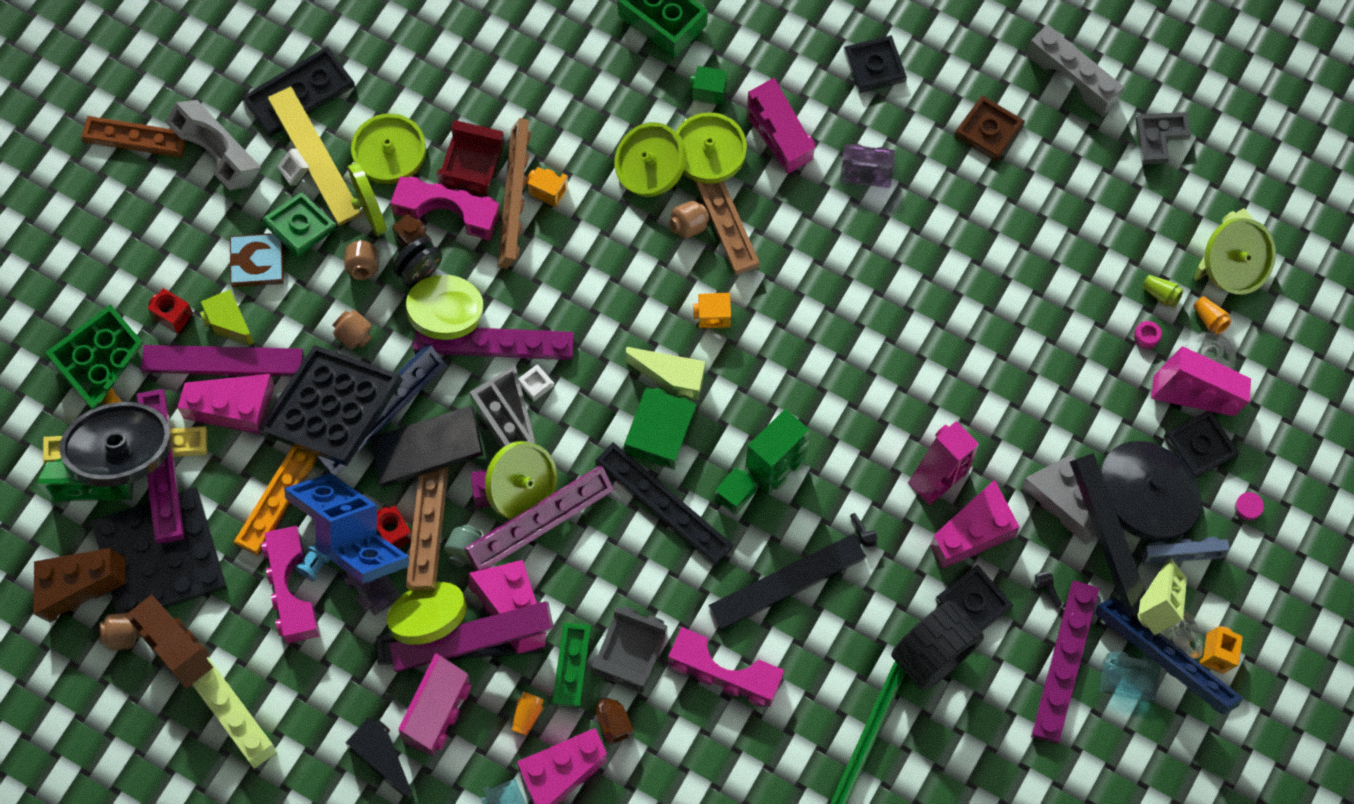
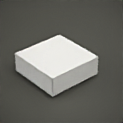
(293, 167)
(535, 383)

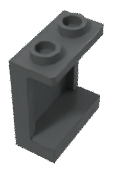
(630, 649)

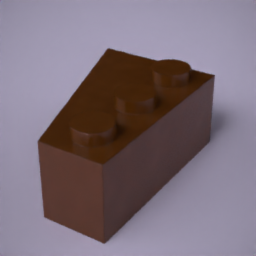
(73, 579)
(170, 641)

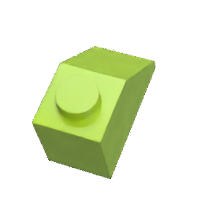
(225, 318)

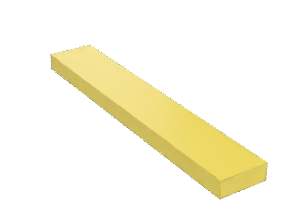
(315, 155)
(185, 442)

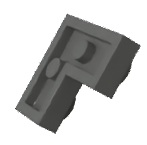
(1155, 130)

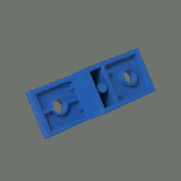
(346, 527)

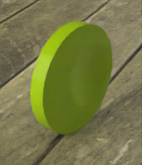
(713, 147)
(389, 148)
(650, 159)
(366, 199)
(1240, 256)
(444, 307)
(519, 478)
(426, 614)

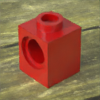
(174, 319)
(398, 537)

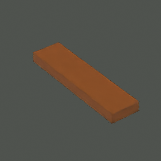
(133, 136)

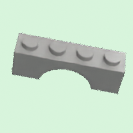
(1097, 87)
(194, 123)

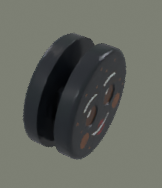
(417, 261)

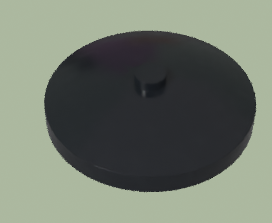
(115, 444)
(1151, 490)

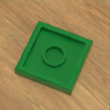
(299, 224)

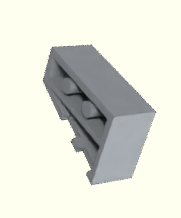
(503, 408)
(1059, 493)

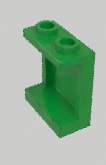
(659, 427)

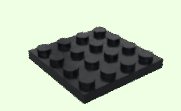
(330, 405)
(167, 570)

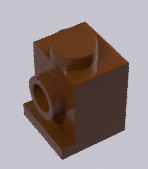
(409, 230)

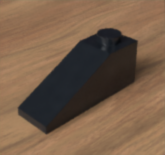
(375, 748)

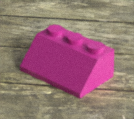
(434, 706)

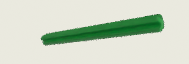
(869, 735)

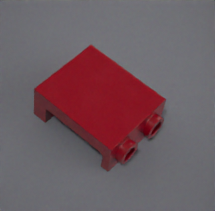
(471, 158)

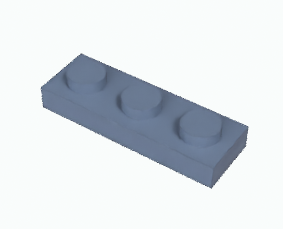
(1185, 550)

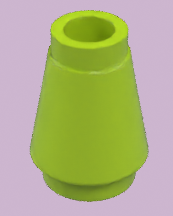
(1163, 290)

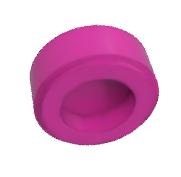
(1147, 334)
(1249, 506)

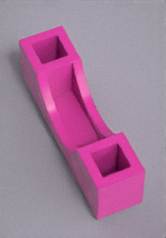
(418, 198)
(296, 616)
(756, 682)

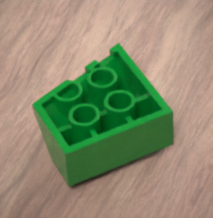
(95, 355)

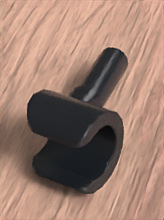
(867, 538)
(1045, 579)

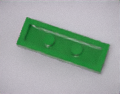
(571, 665)

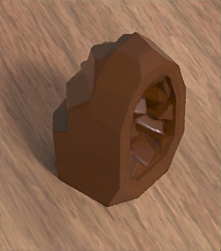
(613, 721)

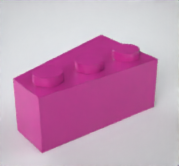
(779, 126)
(1201, 384)
(228, 402)
(944, 462)
(975, 528)
(504, 590)
(562, 768)

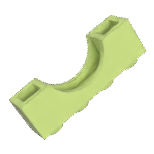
(234, 717)

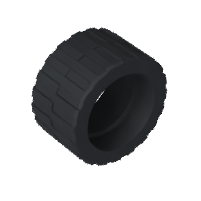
(937, 645)

